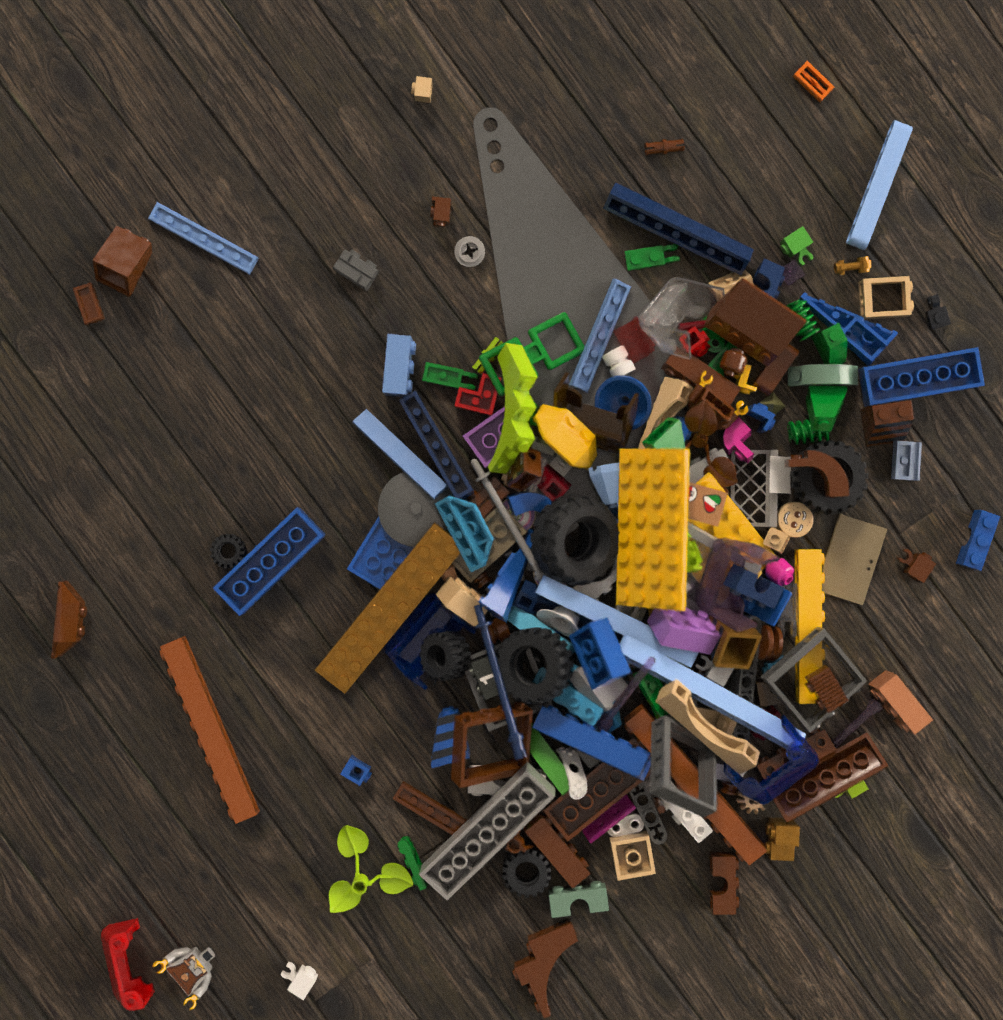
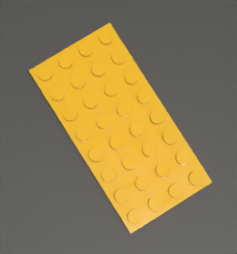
(652, 528)

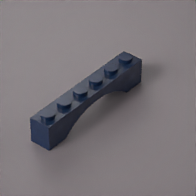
(532, 602)

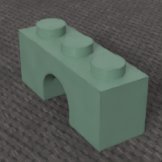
(593, 894)

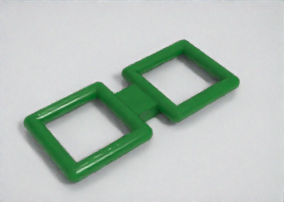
(535, 351)

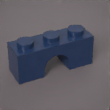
(769, 277)
(743, 581)

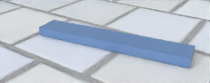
(203, 238)
(600, 335)
(400, 454)

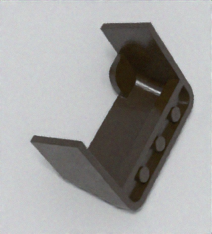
(610, 428)

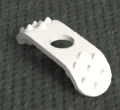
(577, 780)

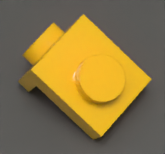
(742, 380)

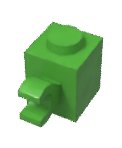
(797, 243)

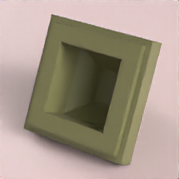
(773, 403)

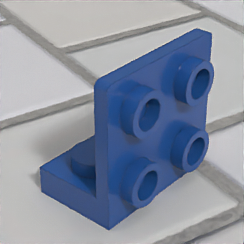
(768, 614)

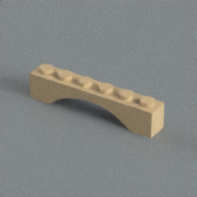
(670, 400)
(734, 751)

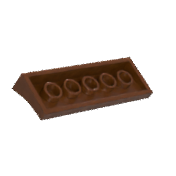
(831, 777)

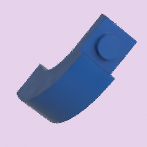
(526, 501)

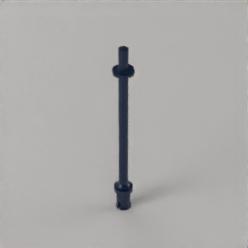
(515, 736)

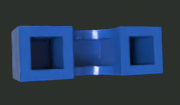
(982, 531)

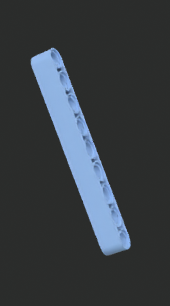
(620, 622)

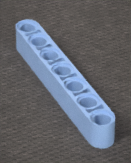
(879, 185)

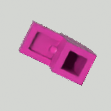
(734, 438)

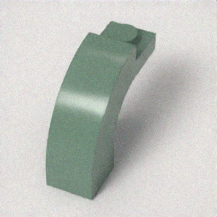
(823, 375)

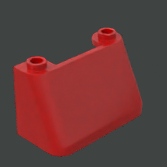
(129, 991)

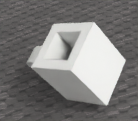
(301, 981)

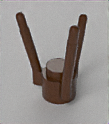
(517, 843)

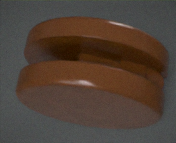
(770, 643)

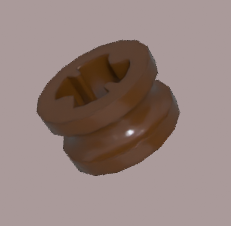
(482, 579)
(728, 788)

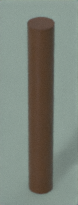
(658, 804)

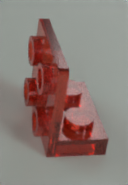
(634, 340)

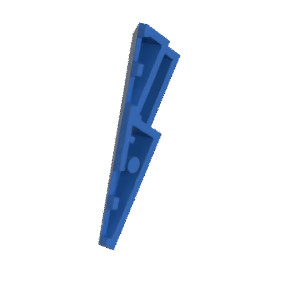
(863, 337)
(503, 591)

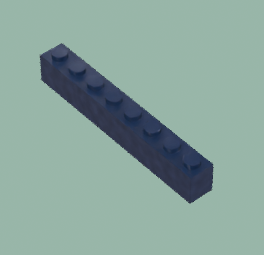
(678, 229)

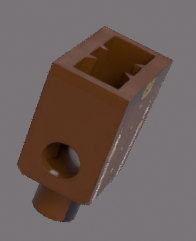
(524, 470)

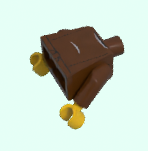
(724, 412)

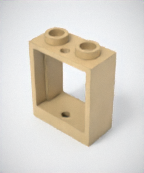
(865, 297)

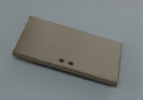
(849, 558)

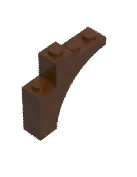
(545, 949)

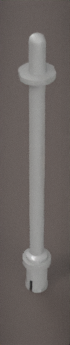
(507, 518)

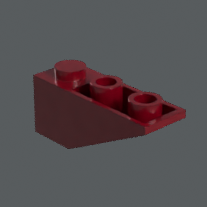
(553, 484)

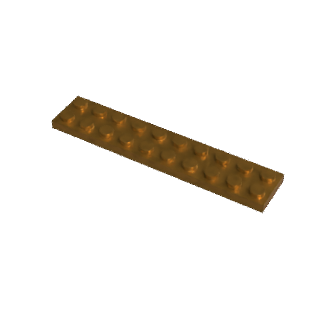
(389, 608)

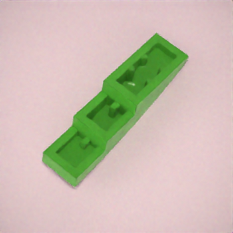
(548, 761)

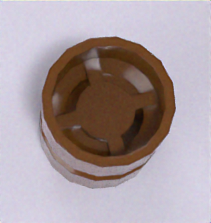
(498, 631)

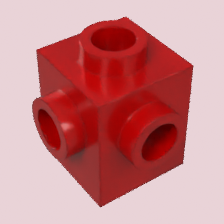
(698, 342)

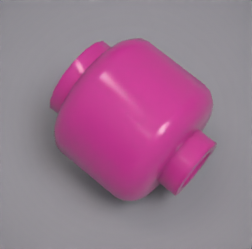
(780, 572)

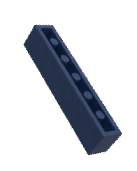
(436, 446)

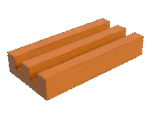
(808, 86)

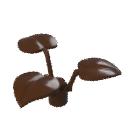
(703, 422)

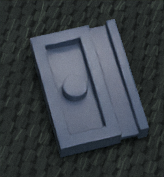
(906, 460)

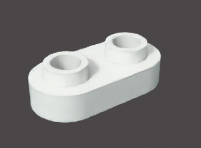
(625, 825)

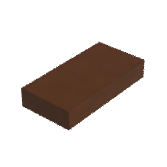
(88, 303)

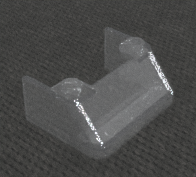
(670, 306)

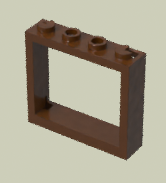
(494, 770)

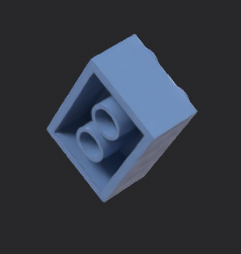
(398, 365)

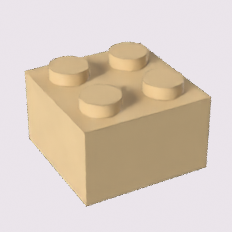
(460, 599)
(632, 855)

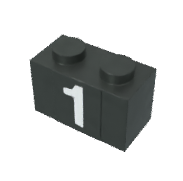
(482, 671)

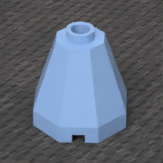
(606, 483)

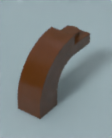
(831, 471)

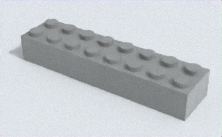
(487, 831)

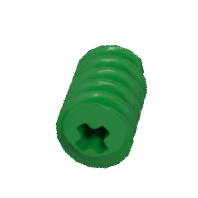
(807, 329)
(802, 431)

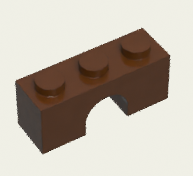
(724, 900)

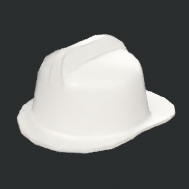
(560, 619)

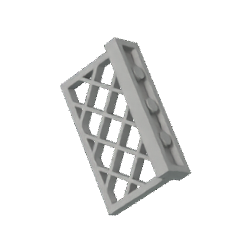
(771, 498)

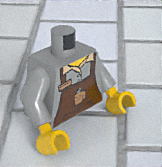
(189, 970)

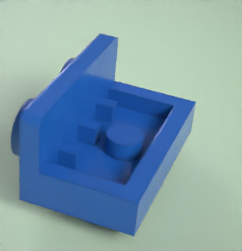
(761, 413)

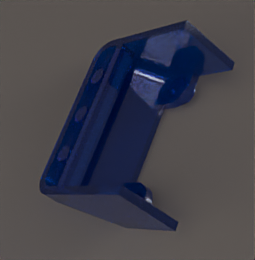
(427, 618)
(801, 761)

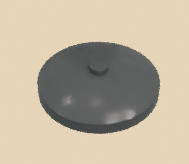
(408, 510)

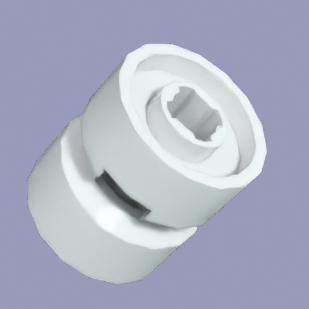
(618, 361)

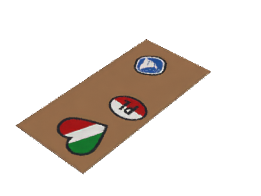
(705, 504)

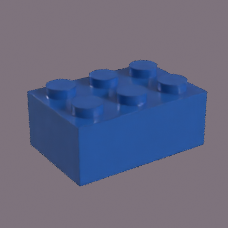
(599, 653)

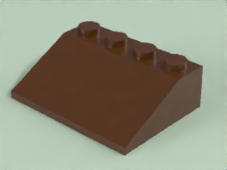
(754, 322)

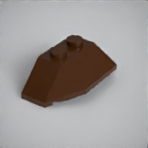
(68, 619)

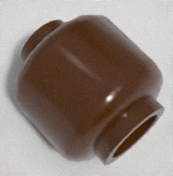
(733, 362)

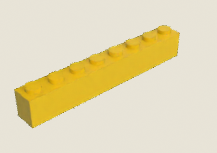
(810, 615)

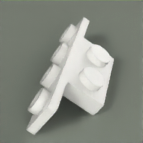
(693, 823)

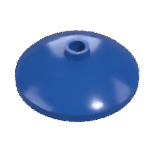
(612, 392)

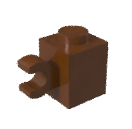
(917, 565)

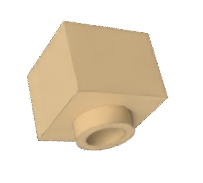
(422, 89)

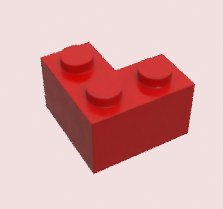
(478, 402)

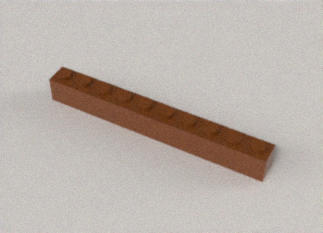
(210, 730)
(685, 773)

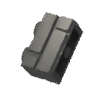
(356, 270)

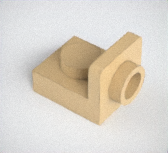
(776, 540)

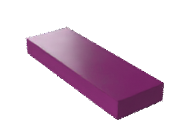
(609, 819)

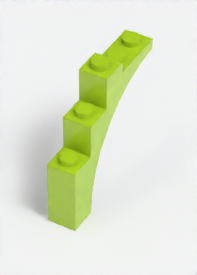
(519, 407)

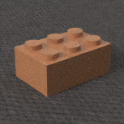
(899, 702)

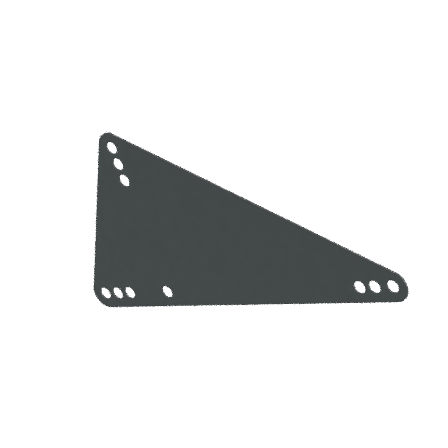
(552, 265)

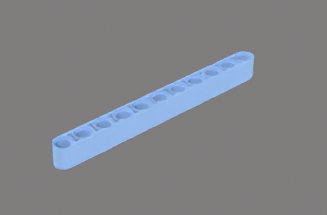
(708, 692)

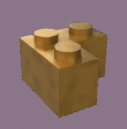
(781, 839)

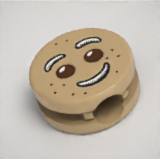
(794, 519)

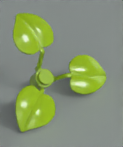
(343, 895)

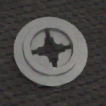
(461, 248)

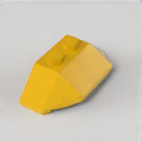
(566, 436)

